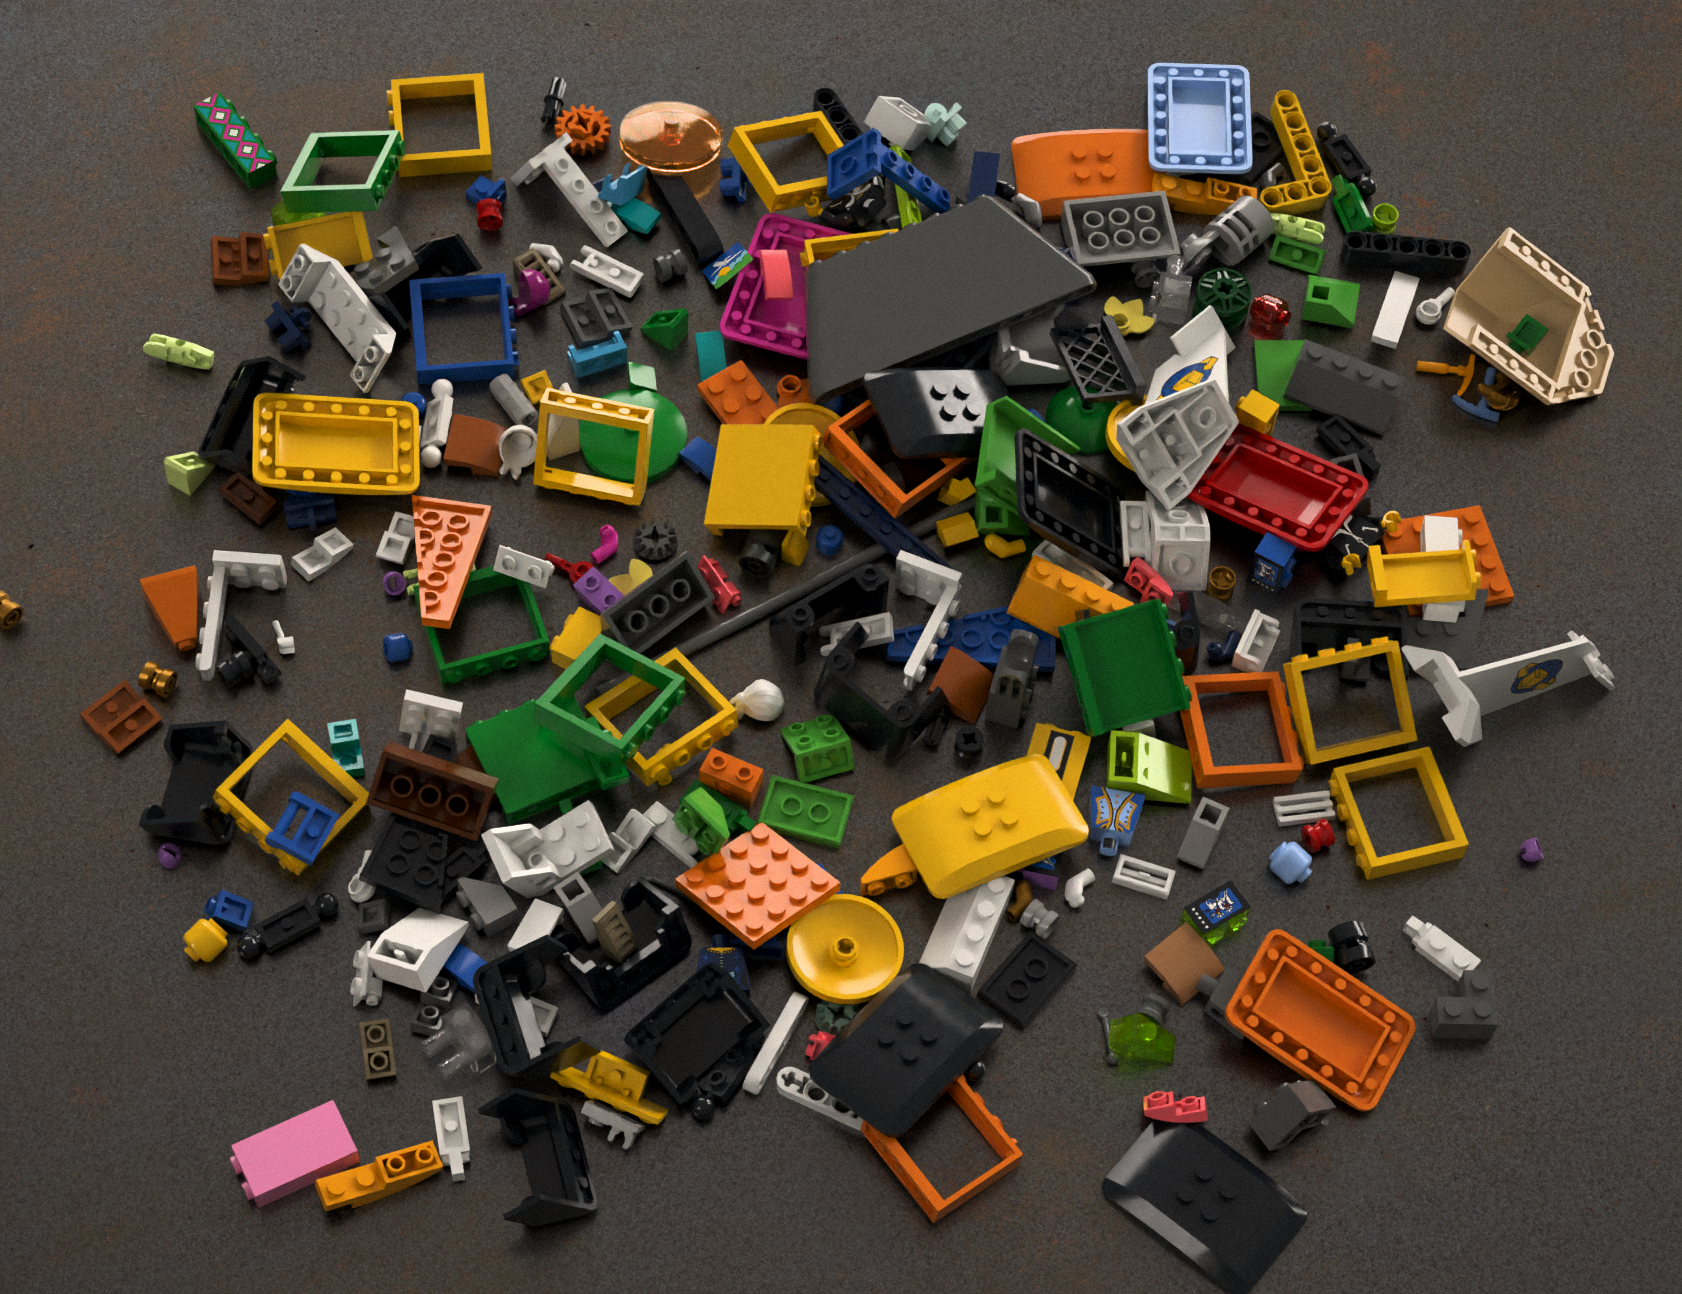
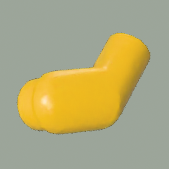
(1003, 548)

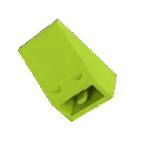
(1148, 767)

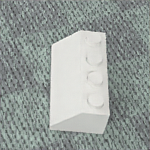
(967, 931)

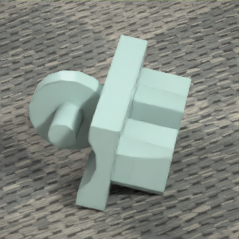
(946, 125)

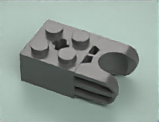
(1013, 680)

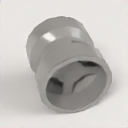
(1039, 918)

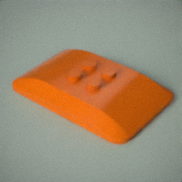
(1081, 166)
(1320, 1020)

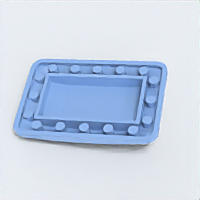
(1199, 118)

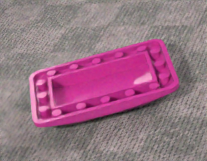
(772, 323)

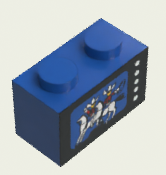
(1272, 564)

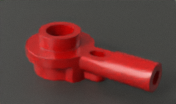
(574, 571)

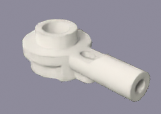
(1430, 310)
(359, 890)

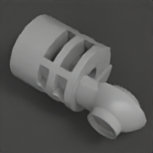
(1230, 234)

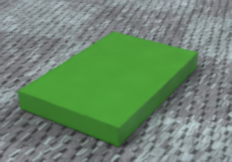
(1273, 368)
(806, 811)

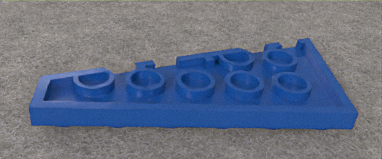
(978, 636)

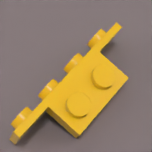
(614, 1083)

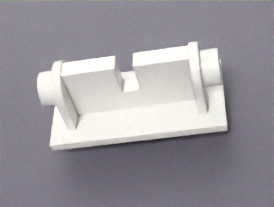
(523, 566)
(364, 985)

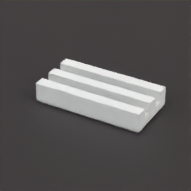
(1303, 803)
(1142, 881)

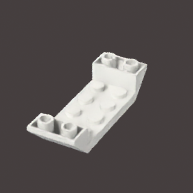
(343, 308)

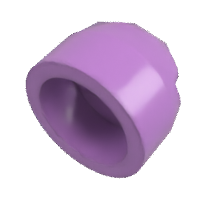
(399, 580)
(1533, 850)
(168, 860)

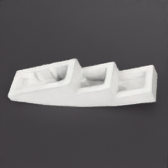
(1395, 310)

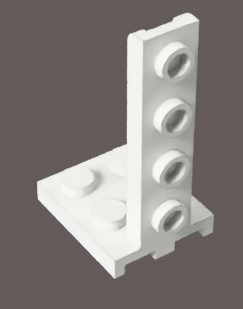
(575, 188)
(243, 571)
(938, 587)
(429, 715)

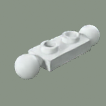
(436, 423)

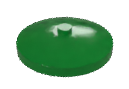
(613, 449)

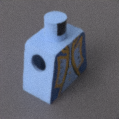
(1113, 817)

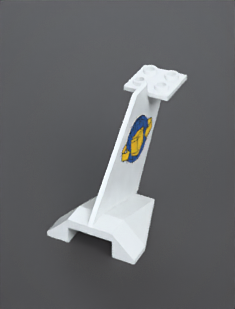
(1184, 413)
(1504, 682)

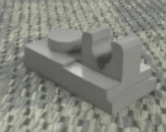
(602, 1115)

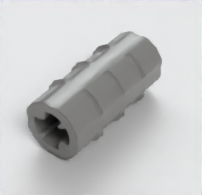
(513, 400)

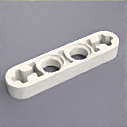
(775, 1043)
(825, 1106)

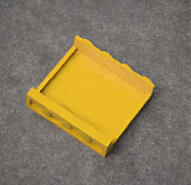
(763, 477)

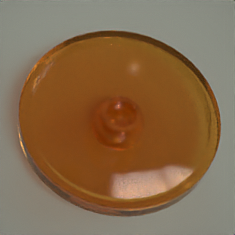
(671, 136)

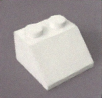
(898, 122)

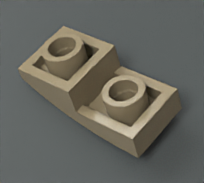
(377, 1049)

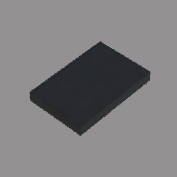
(1265, 149)
(1026, 980)

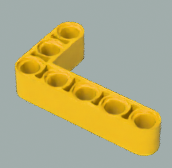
(1299, 161)

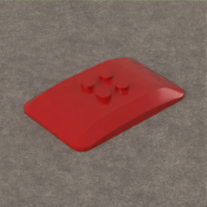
(1279, 489)

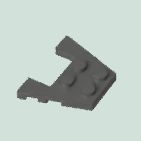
(387, 267)
(1451, 638)

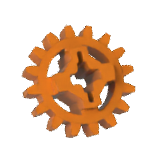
(585, 128)

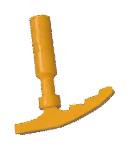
(1443, 368)

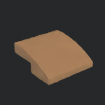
(1182, 961)

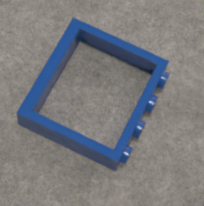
(463, 287)

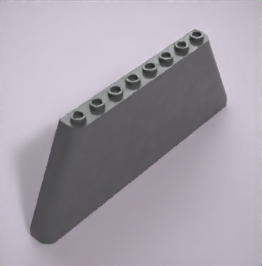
(929, 292)

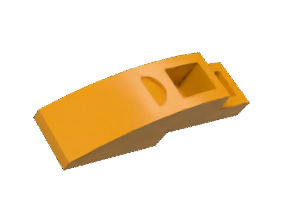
(1199, 197)
(890, 871)
(379, 1179)

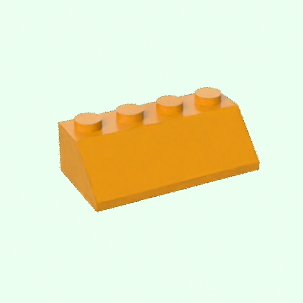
(1051, 595)

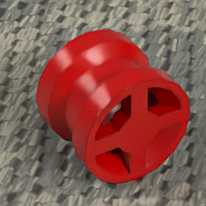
(489, 214)
(1318, 835)

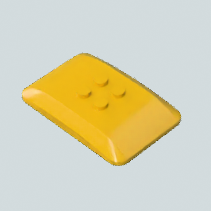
(335, 444)
(989, 825)

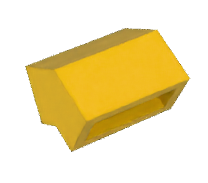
(955, 491)
(956, 529)

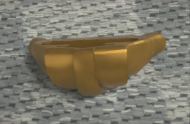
(1502, 395)

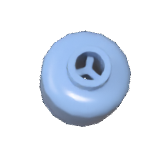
(1290, 862)

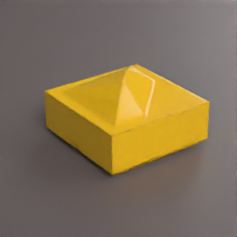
(535, 386)

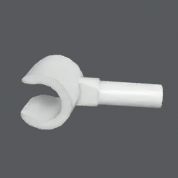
(285, 644)

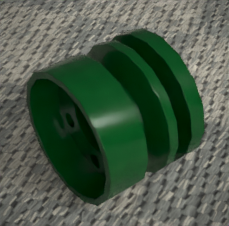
(1228, 295)

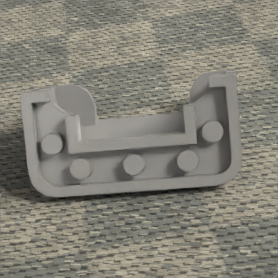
(1027, 353)

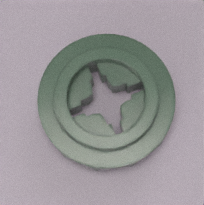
(824, 1016)

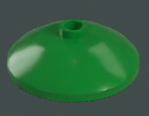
(1080, 426)

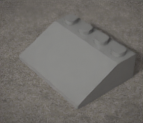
(1119, 228)

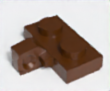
(249, 497)

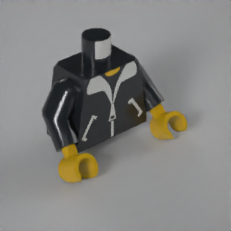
(853, 208)
(1350, 544)

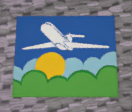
(727, 265)

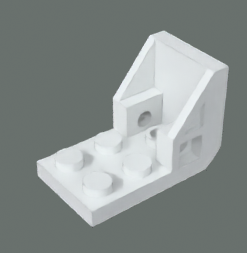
(1179, 541)
(538, 859)

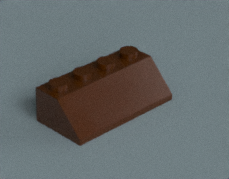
(432, 790)

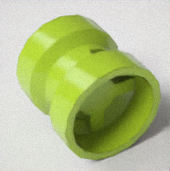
(1384, 218)

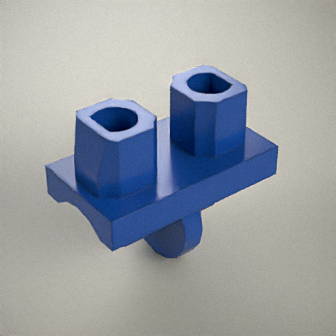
(737, 184)

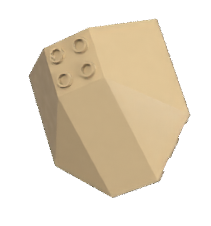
(1520, 281)

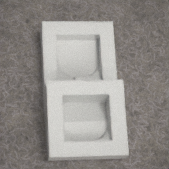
(398, 540)
(324, 553)
(628, 839)

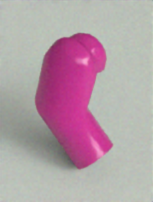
(608, 546)

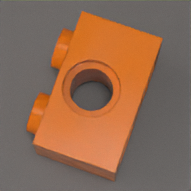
(731, 777)

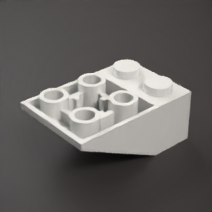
(416, 948)

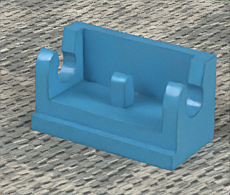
(625, 187)
(598, 356)

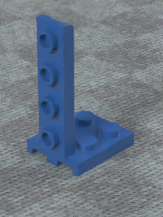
(867, 158)

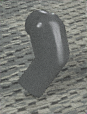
(1269, 177)

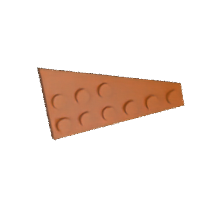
(446, 549)

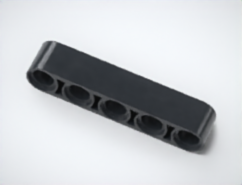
(838, 116)
(686, 214)
(1405, 253)

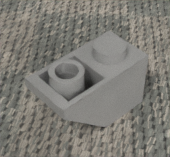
(1203, 832)
(489, 904)
(579, 904)

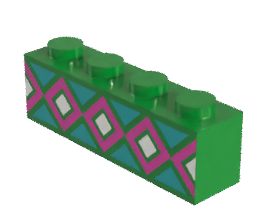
(235, 140)

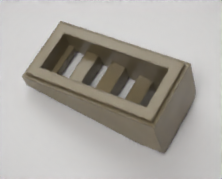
(533, 260)
(616, 936)

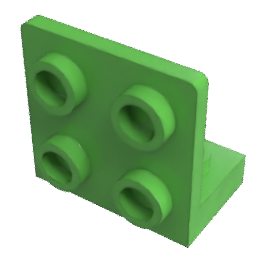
(819, 748)

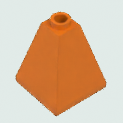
(175, 604)

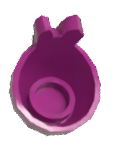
(533, 292)

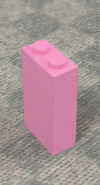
(294, 1154)

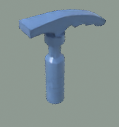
(1482, 408)

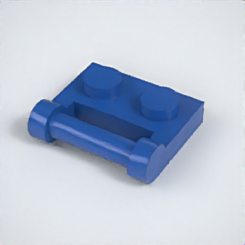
(310, 833)

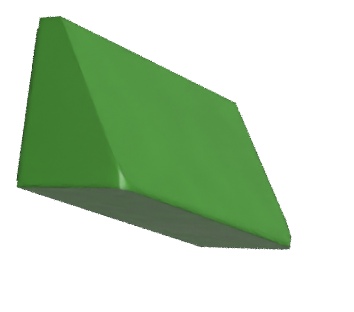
(1297, 255)

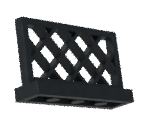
(1117, 359)

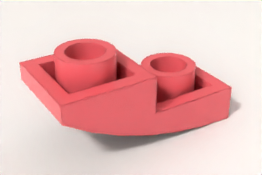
(776, 274)
(1148, 582)
(1164, 1108)

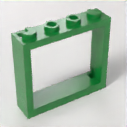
(303, 198)
(478, 583)
(601, 649)

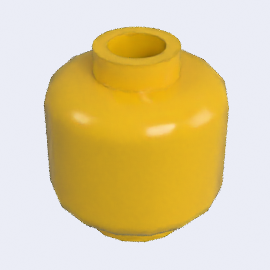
(205, 940)

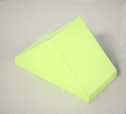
(186, 471)

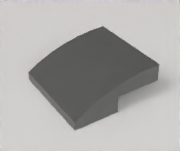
(595, 317)

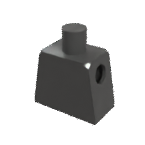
(1220, 994)

